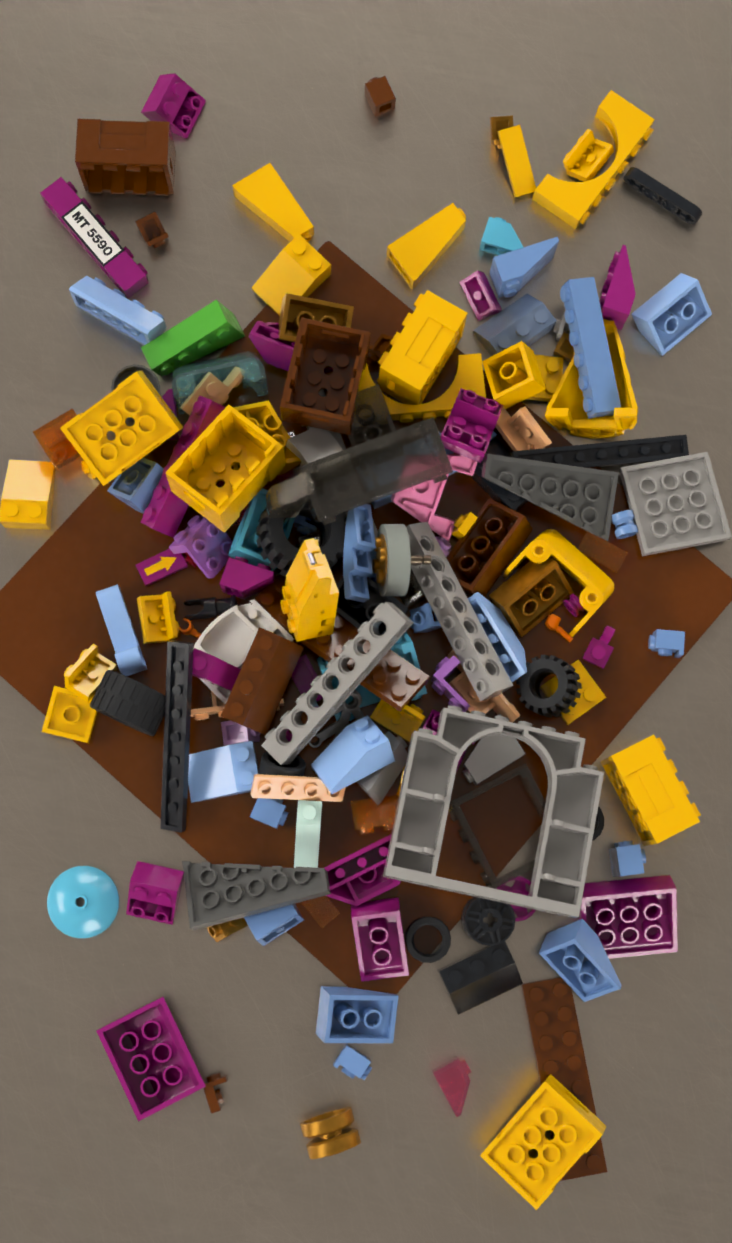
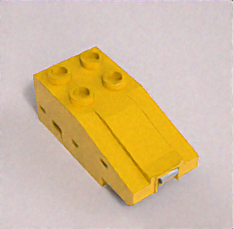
(310, 594)

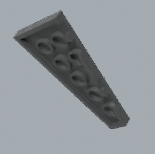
(567, 491)
(239, 890)

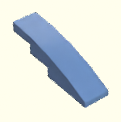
(358, 544)

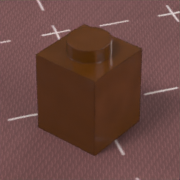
(379, 95)

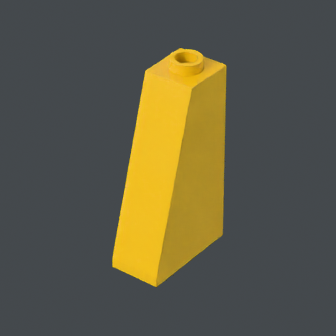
(273, 202)
(425, 244)

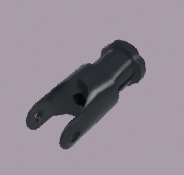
(212, 607)

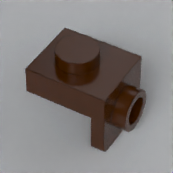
(152, 230)
(380, 346)

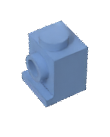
(423, 619)
(667, 642)
(353, 1062)

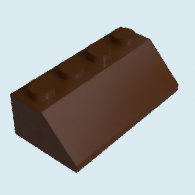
(488, 547)
(262, 681)

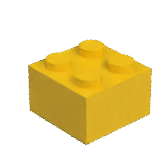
(513, 375)

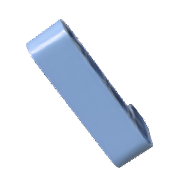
(121, 631)

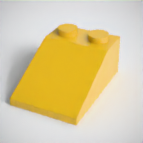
(294, 271)
(28, 495)

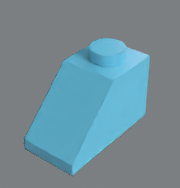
(499, 237)

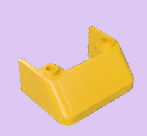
(553, 545)

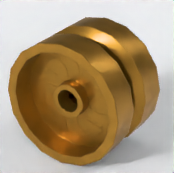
(330, 1133)

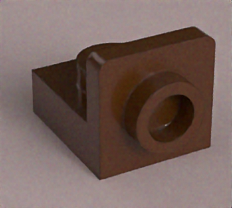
(213, 1095)

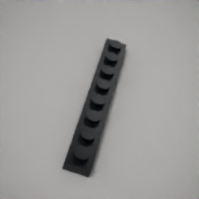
(611, 452)
(176, 735)

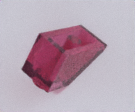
(454, 1082)

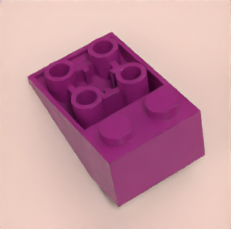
(618, 290)

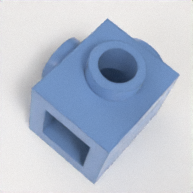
(269, 812)

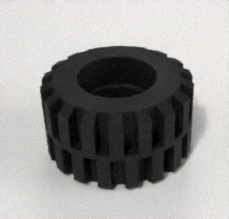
(565, 692)

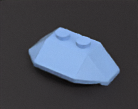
(501, 636)

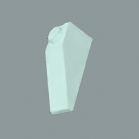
(307, 833)

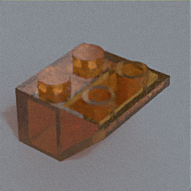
(55, 442)
(369, 815)

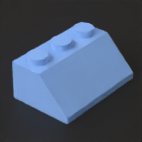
(672, 313)

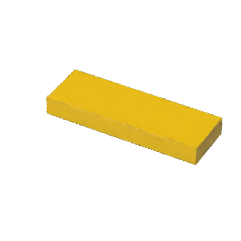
(517, 160)

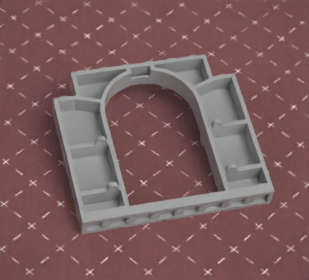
(565, 826)

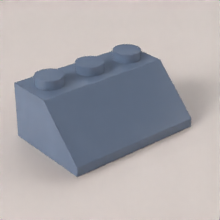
(521, 321)

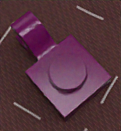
(599, 650)

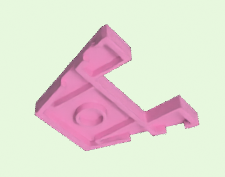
(424, 498)

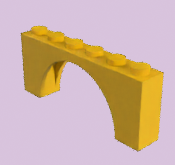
(574, 199)
(468, 377)

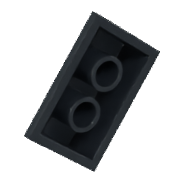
(494, 491)
(359, 612)
(480, 977)

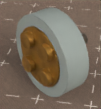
(394, 560)

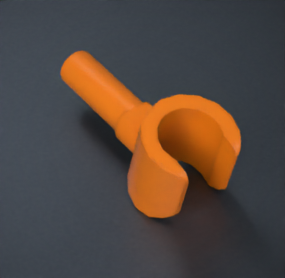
(552, 623)
(190, 630)

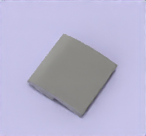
(313, 445)

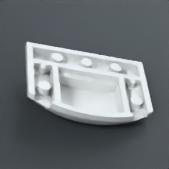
(232, 636)

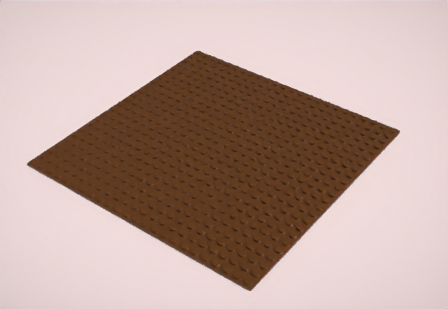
(54, 615)

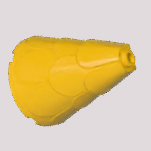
(567, 402)

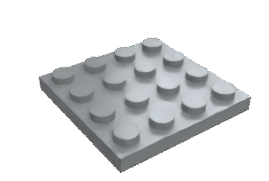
(675, 503)

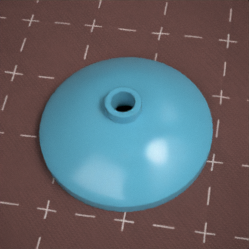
(100, 902)

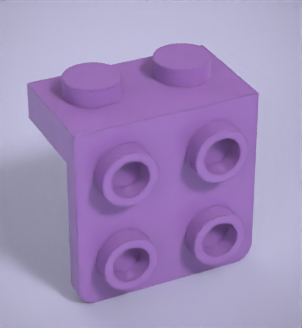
(204, 544)
(444, 669)

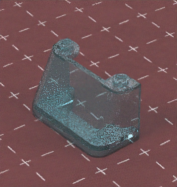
(187, 377)

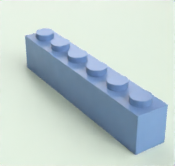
(590, 347)

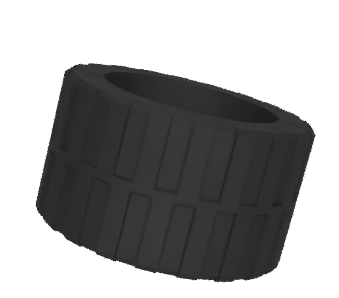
(129, 702)

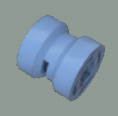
(624, 524)

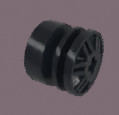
(472, 921)

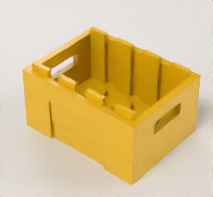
(421, 349)
(152, 427)
(209, 459)
(651, 791)
(547, 1109)

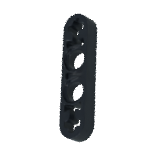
(663, 195)

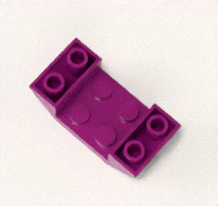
(471, 425)

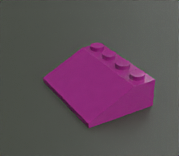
(632, 915)
(150, 1058)

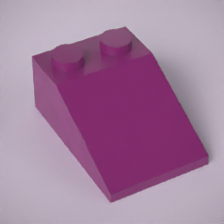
(379, 939)

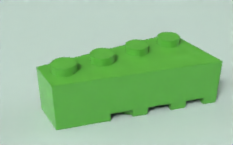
(193, 338)

